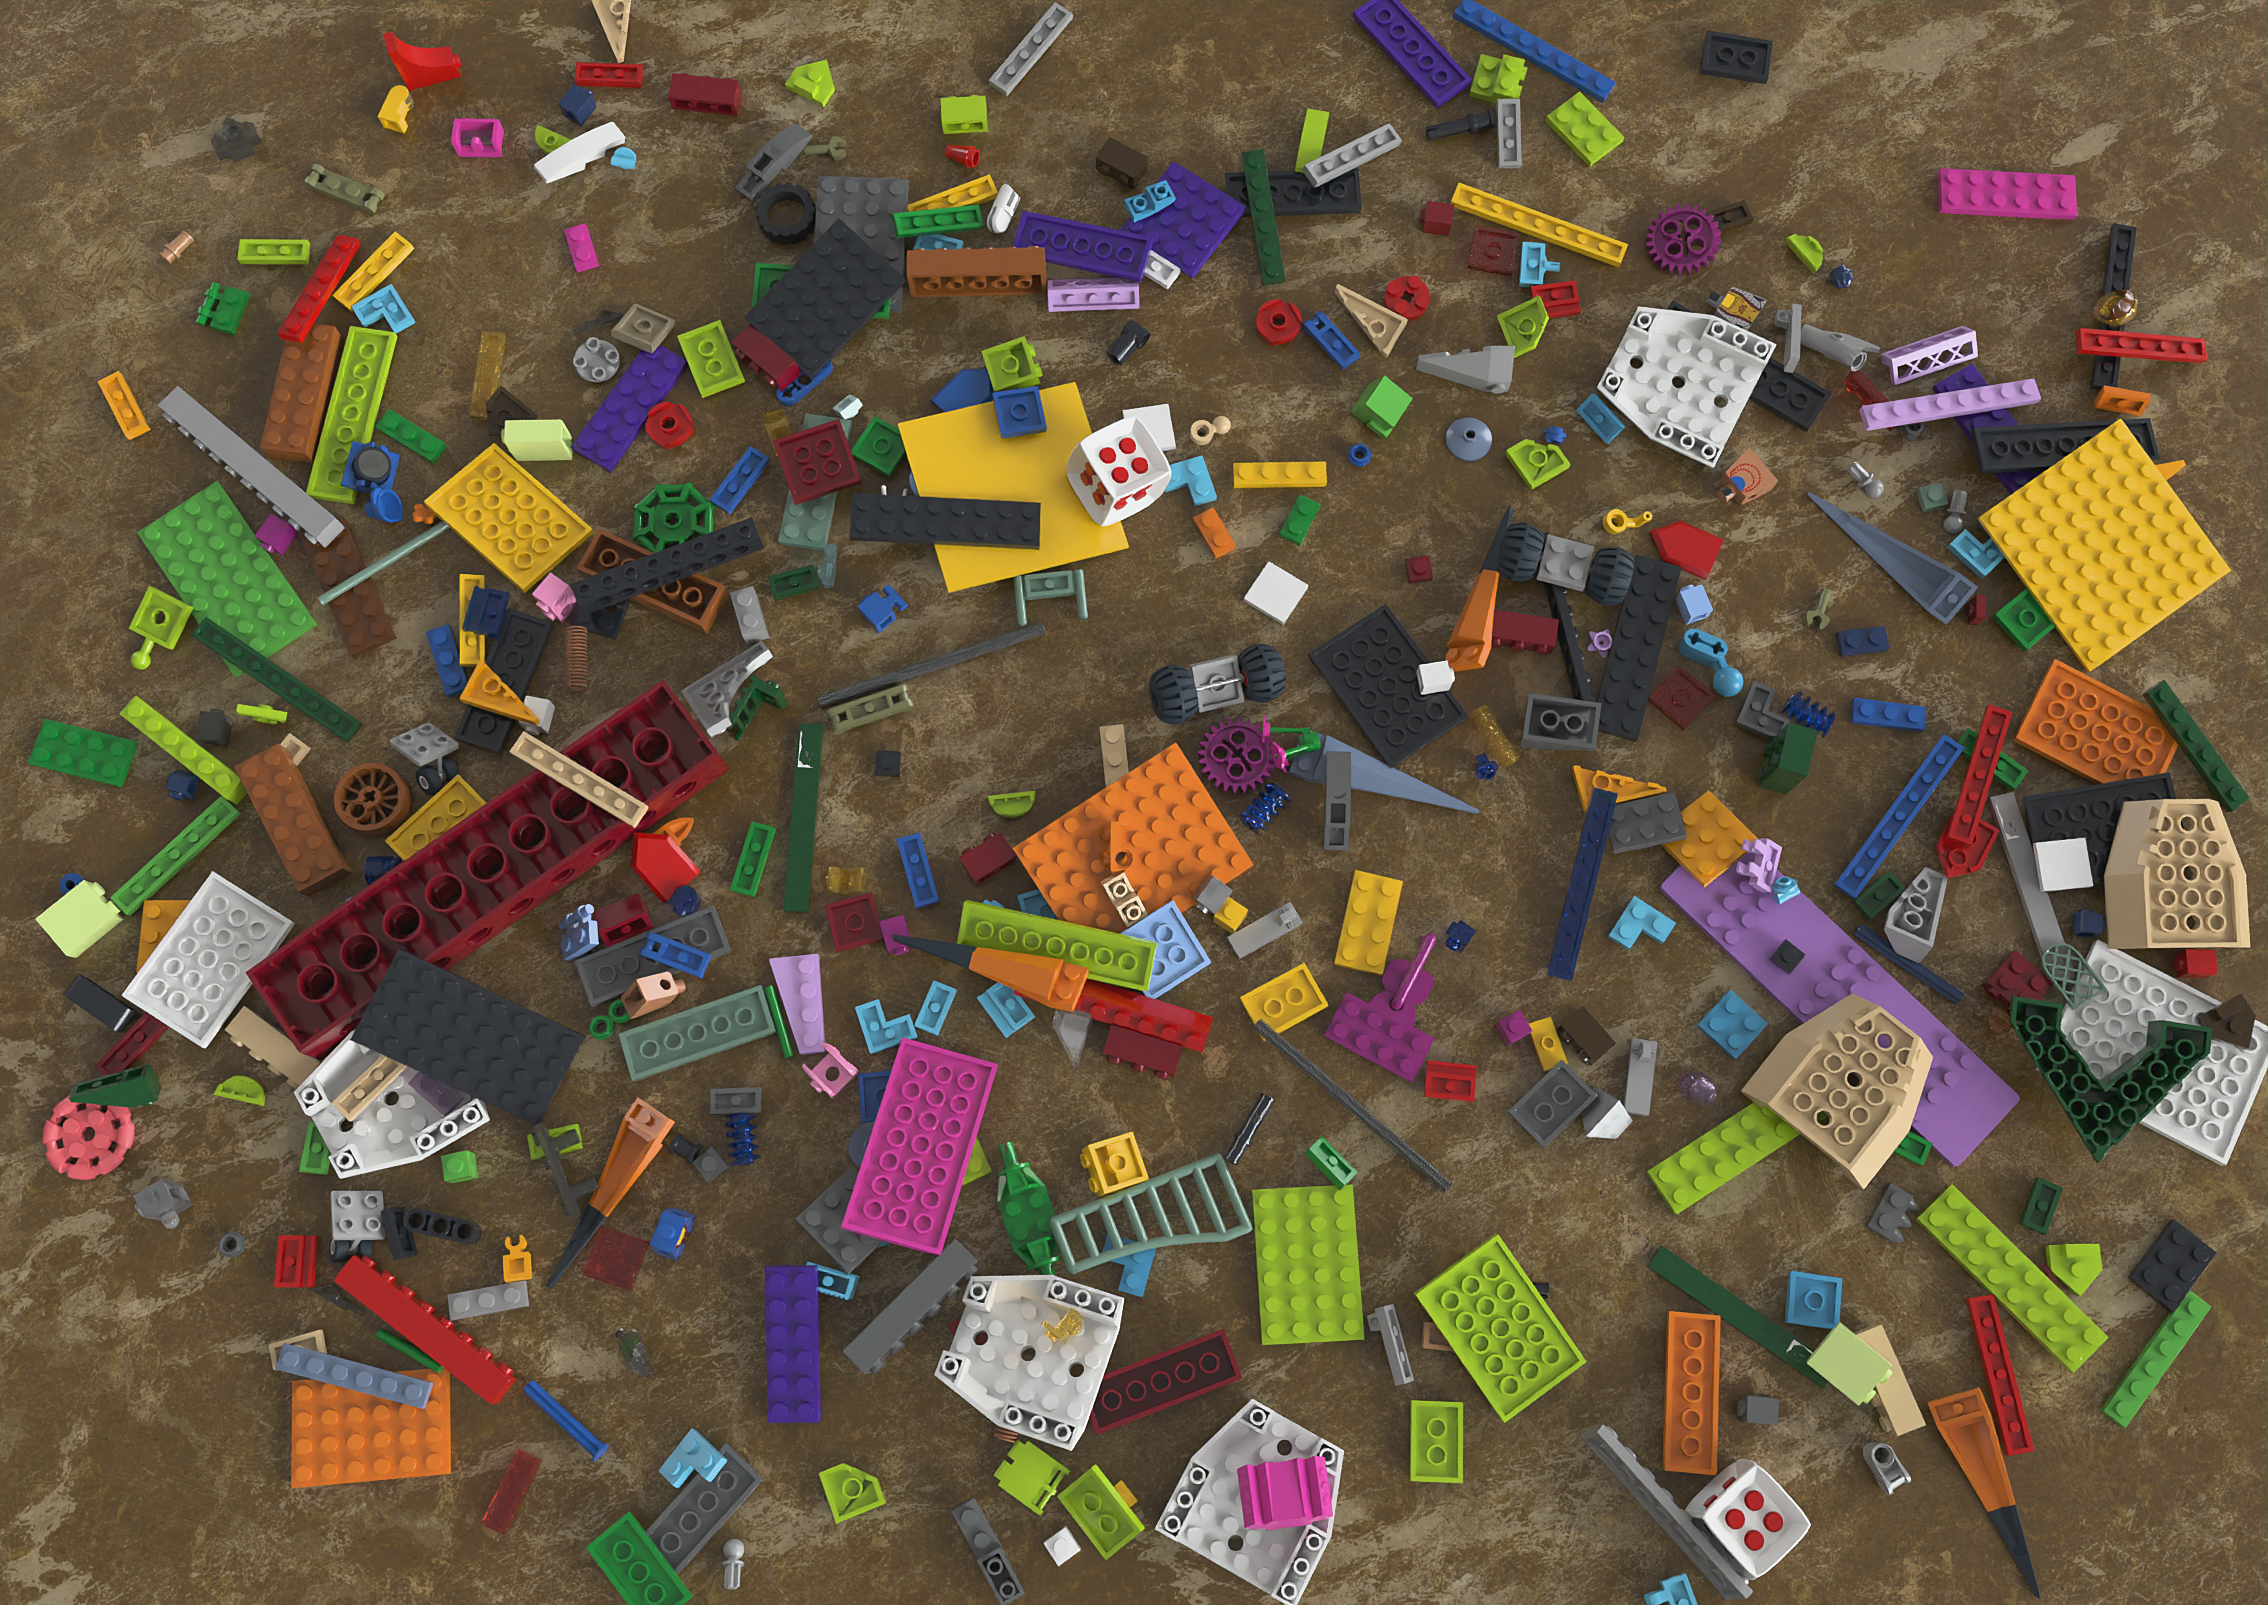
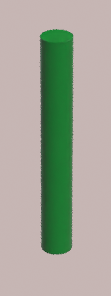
(778, 1022)
(408, 1350)

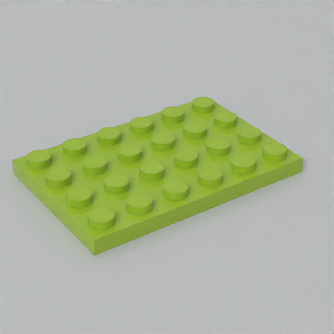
(1307, 1265)
(1500, 1327)

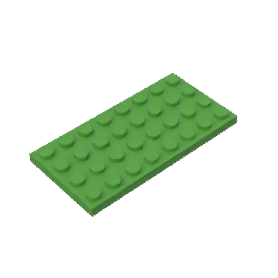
(225, 572)

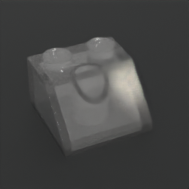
(1072, 1033)

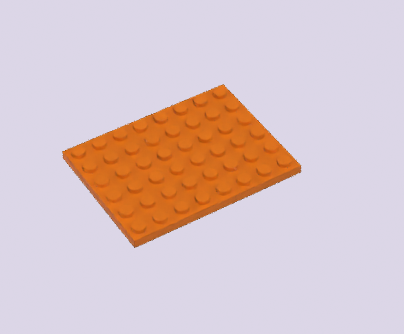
(1164, 823)

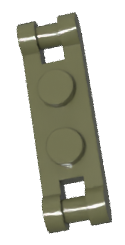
(344, 189)
(869, 709)

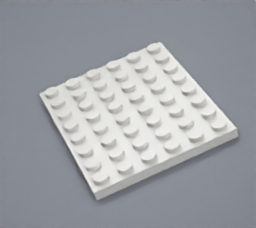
(2214, 1098)

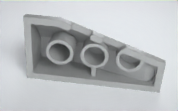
(1481, 370)
(1915, 915)

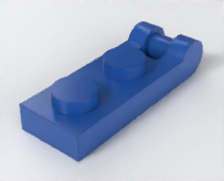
(1331, 340)
(675, 955)

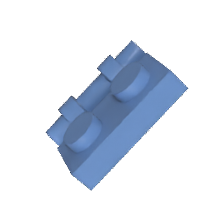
(581, 932)

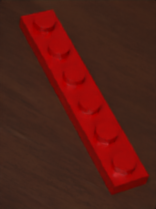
(319, 289)
(2140, 345)
(1978, 775)
(1999, 1375)

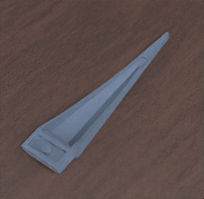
(1925, 579)
(1372, 776)

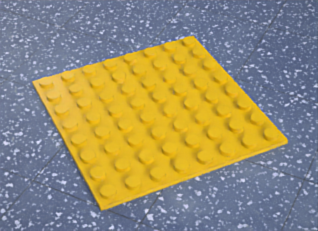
(967, 459)
(2104, 545)

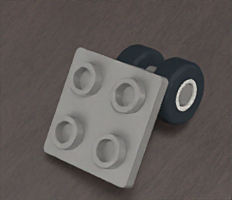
(427, 746)
(355, 1223)

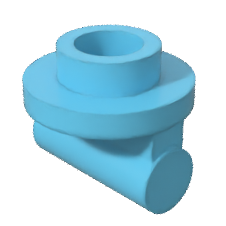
(624, 158)
(1784, 889)

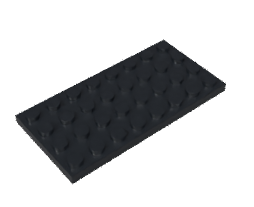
(468, 1037)

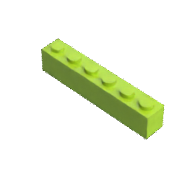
(184, 749)

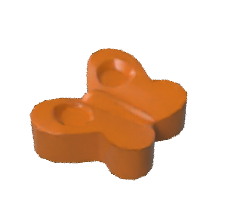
(422, 514)

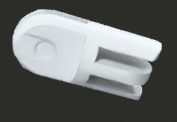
(1002, 209)

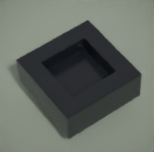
(888, 763)
(1787, 956)

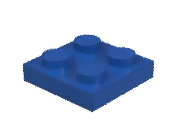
(1019, 412)

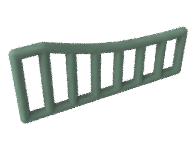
(1168, 1237)

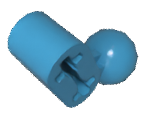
(1726, 680)

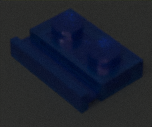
(486, 612)

